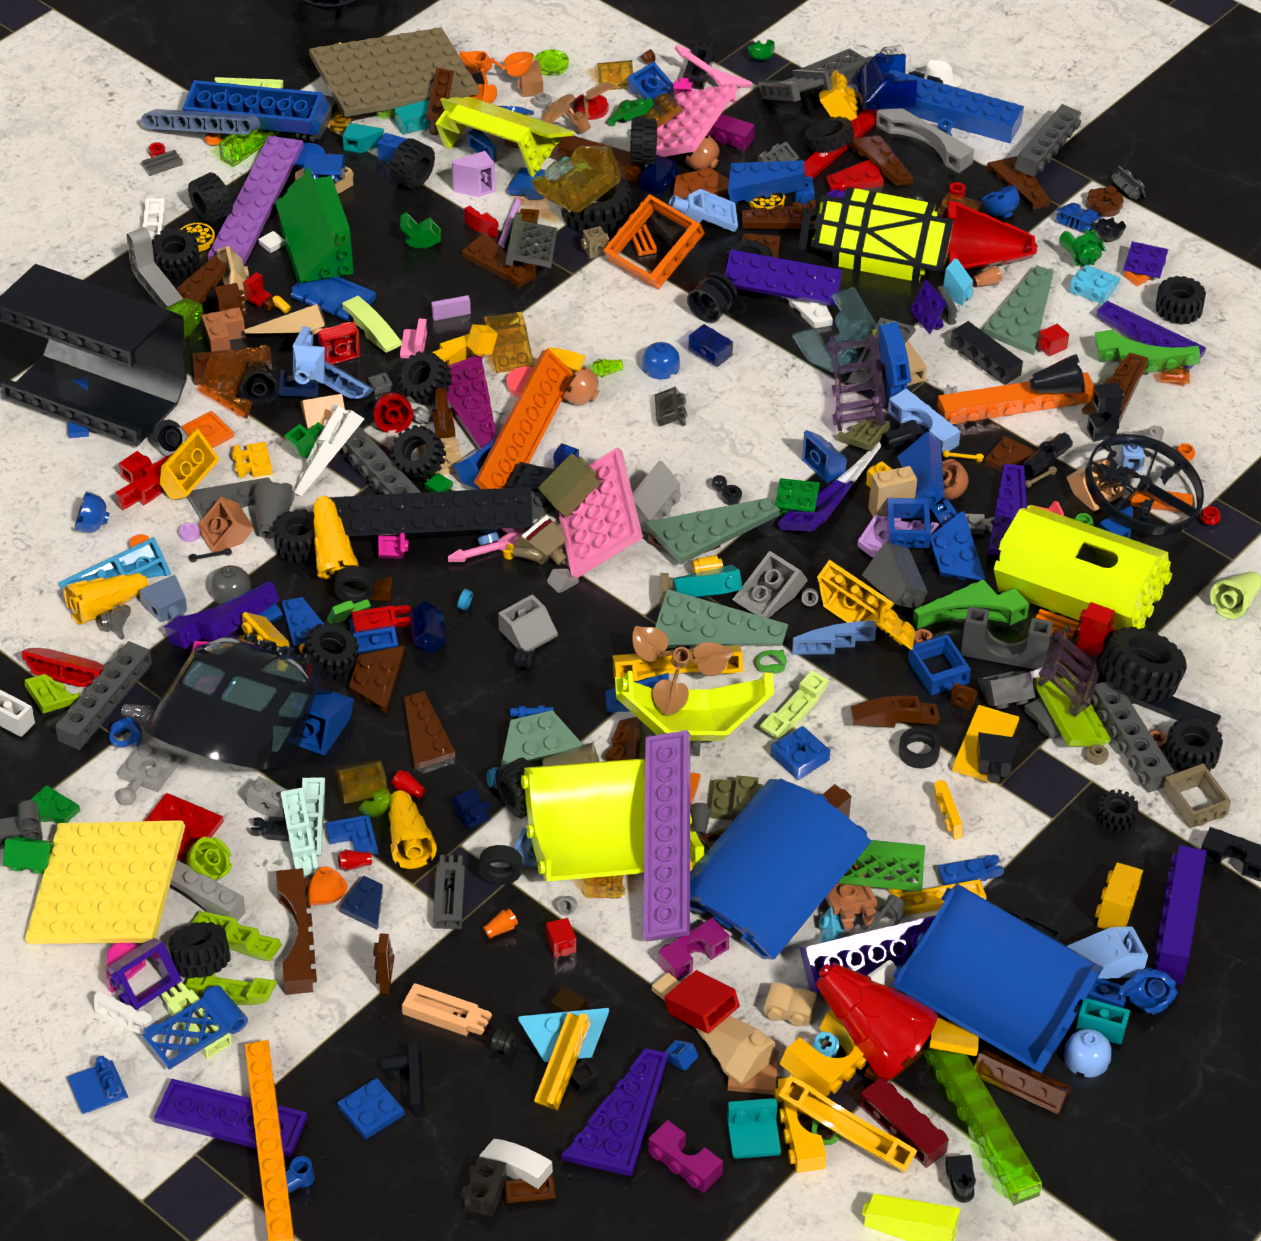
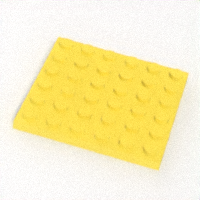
(105, 882)

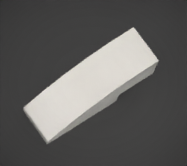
(520, 1161)

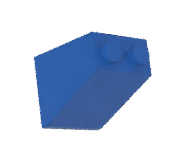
(326, 721)

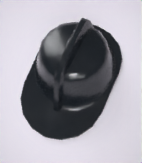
(168, 436)

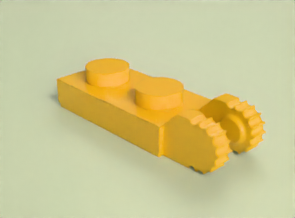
(947, 807)

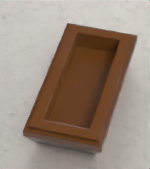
(521, 1191)

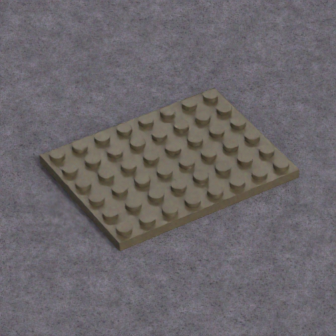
(390, 70)

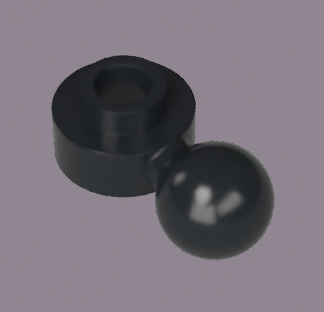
(730, 493)

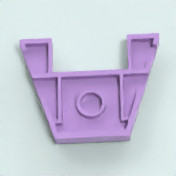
(876, 532)

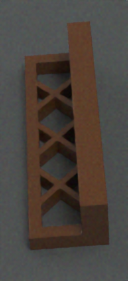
(1022, 1080)

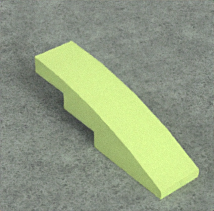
(372, 323)

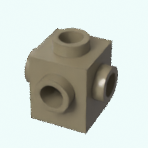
(594, 242)

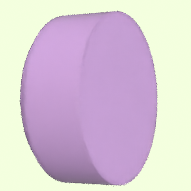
(189, 532)

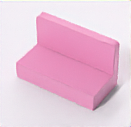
(414, 340)

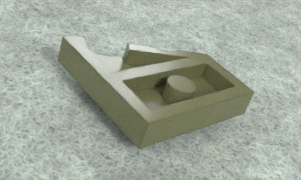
(864, 434)

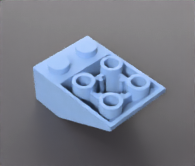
(1115, 950)

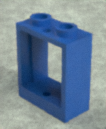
(908, 509)
(943, 680)

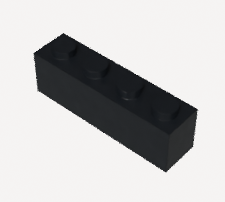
(986, 353)

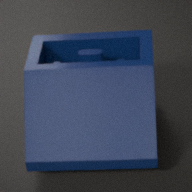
(326, 165)

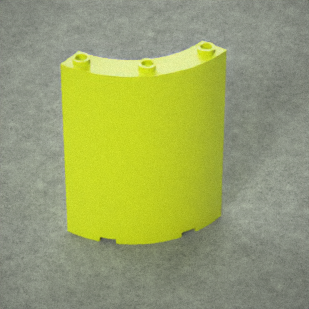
(590, 819)

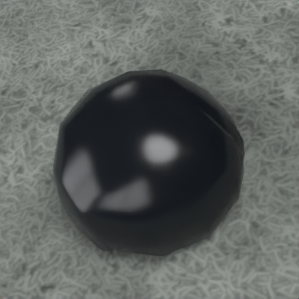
(1110, 229)

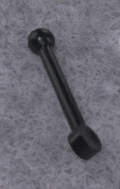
(193, 557)

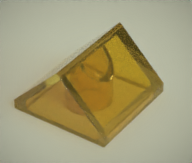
(614, 73)

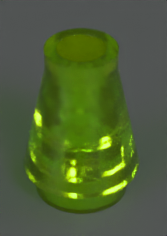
(605, 367)

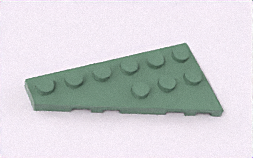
(701, 531)

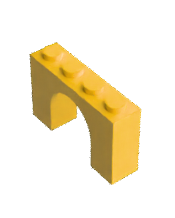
(821, 1071)

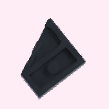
(529, 476)

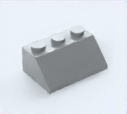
(656, 495)

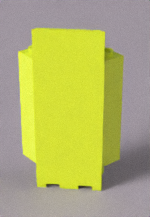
(533, 136)

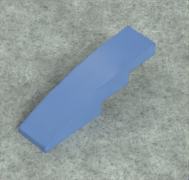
(835, 636)

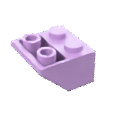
(474, 175)

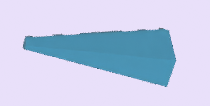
(141, 558)

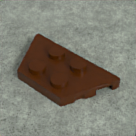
(376, 676)

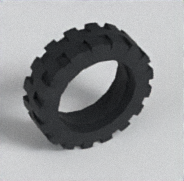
(832, 142)

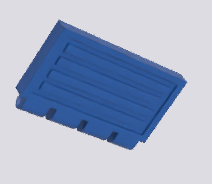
(331, 294)

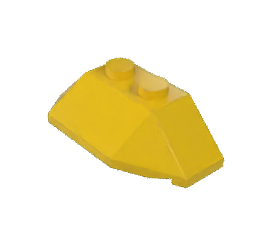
(849, 596)

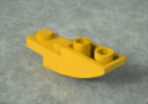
(454, 350)

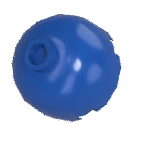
(1002, 202)
(660, 360)
(91, 513)

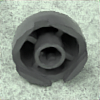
(229, 583)

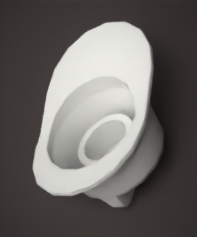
(943, 70)

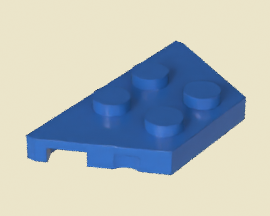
(956, 550)

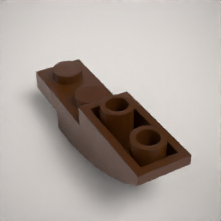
(893, 709)

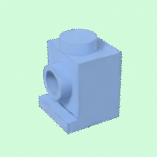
(1132, 452)

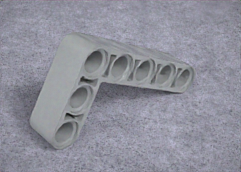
(147, 271)

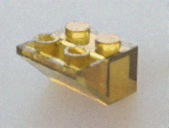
(360, 780)

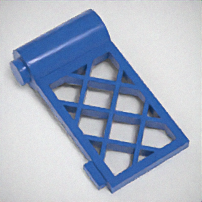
(222, 1013)

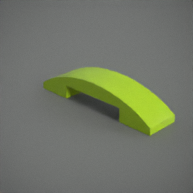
(240, 991)

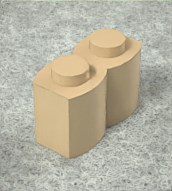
(790, 1004)

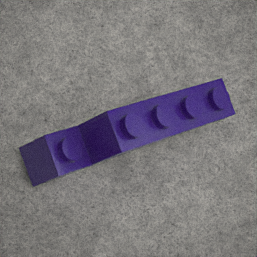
(220, 620)

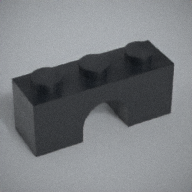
(1108, 402)
(1223, 845)

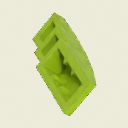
(243, 938)

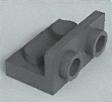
(779, 153)

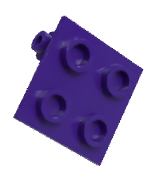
(1145, 259)
(928, 308)

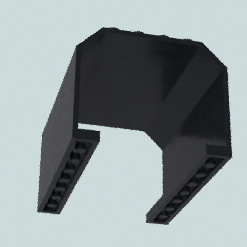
(114, 340)

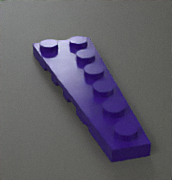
(1143, 330)
(1009, 501)

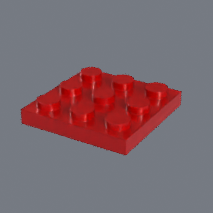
(197, 820)

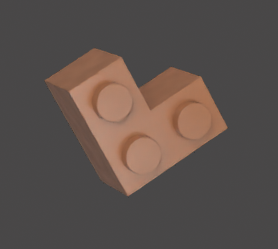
(222, 327)

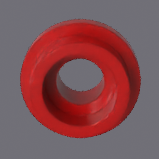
(1210, 515)

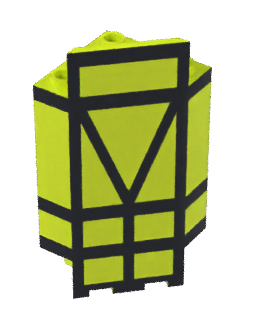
(882, 234)

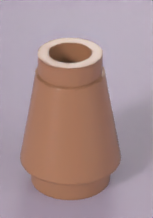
(988, 277)

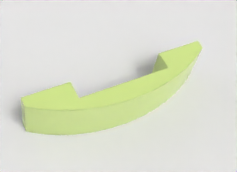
(797, 706)

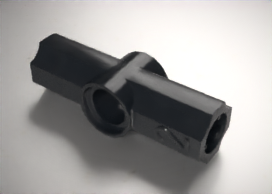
(1047, 454)

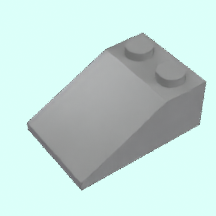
(770, 586)

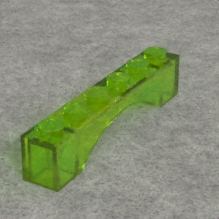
(239, 147)

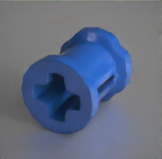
(949, 125)

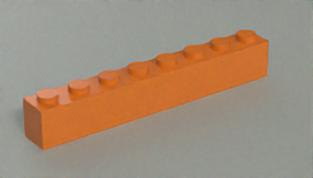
(1006, 401)

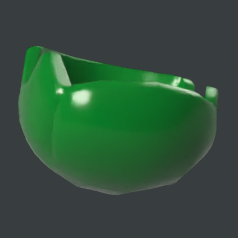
(761, 51)

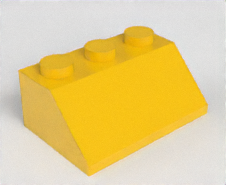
(187, 466)

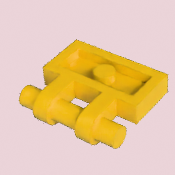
(258, 459)

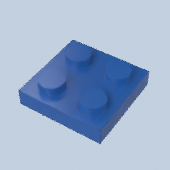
(370, 1108)

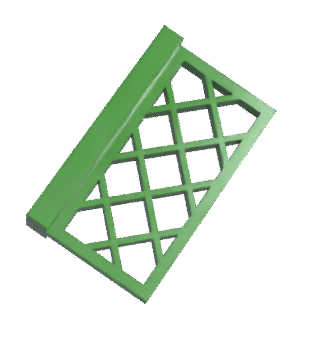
(891, 853)

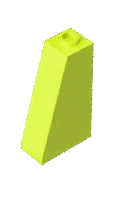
(911, 1218)

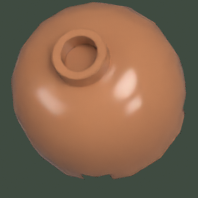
(705, 155)
(583, 387)
(954, 479)

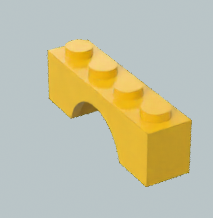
(806, 1148)

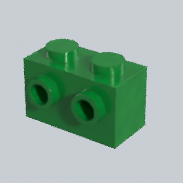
(27, 853)

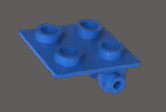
(1082, 217)
(97, 1086)

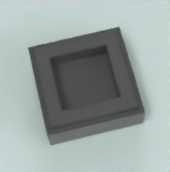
(380, 383)

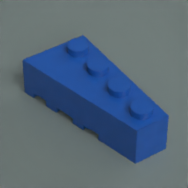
(765, 179)

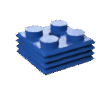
(800, 752)

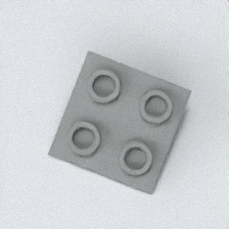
(1154, 432)

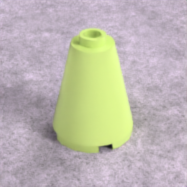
(1235, 594)

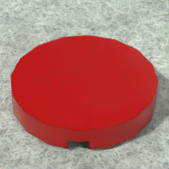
(597, 106)

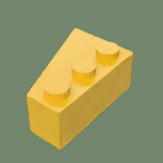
(1118, 896)

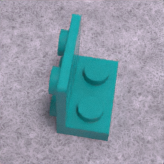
(753, 1128)

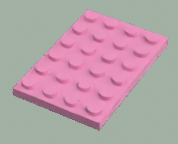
(690, 126)
(604, 520)

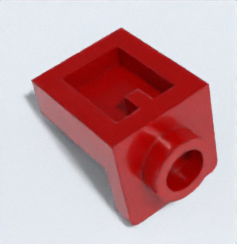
(254, 290)

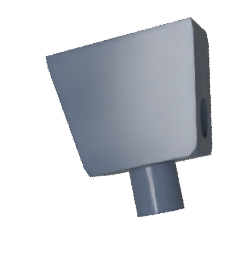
(164, 599)

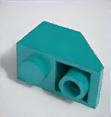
(361, 137)

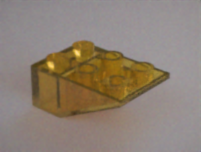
(512, 342)

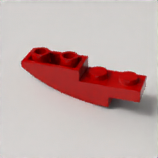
(143, 489)

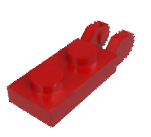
(380, 618)

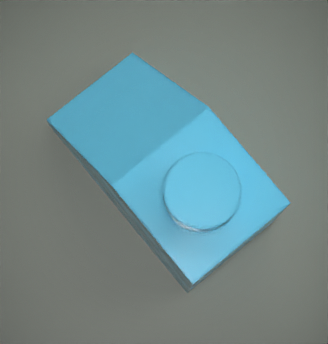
(958, 283)

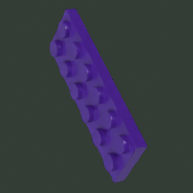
(783, 277)
(222, 1115)

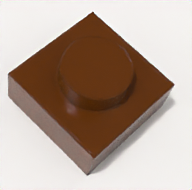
(530, 215)

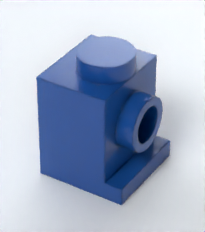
(807, 194)

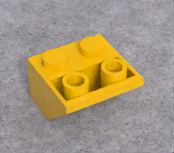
(263, 629)

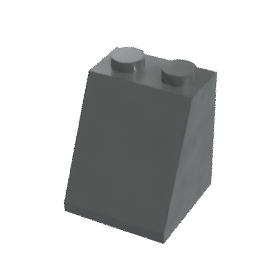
(896, 575)

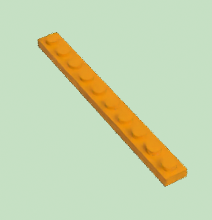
(269, 1142)

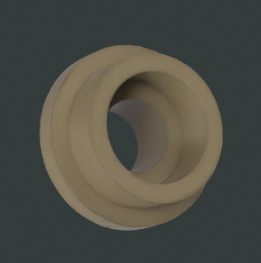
(1097, 754)

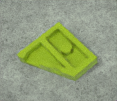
(49, 694)

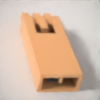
(439, 1007)

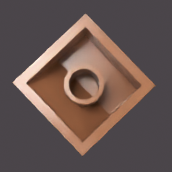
(225, 525)

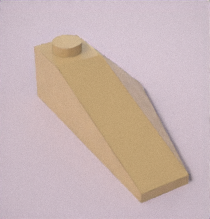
(293, 322)
(740, 1048)

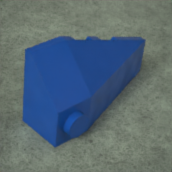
(471, 464)

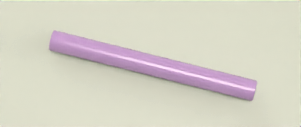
(509, 223)

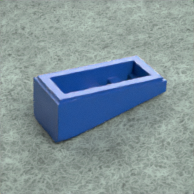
(480, 142)

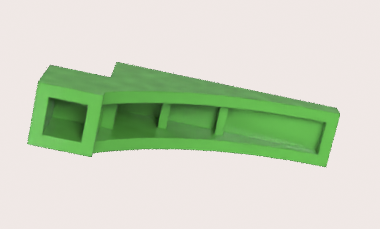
(1114, 346)
(1006, 607)

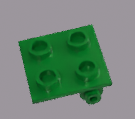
(796, 495)

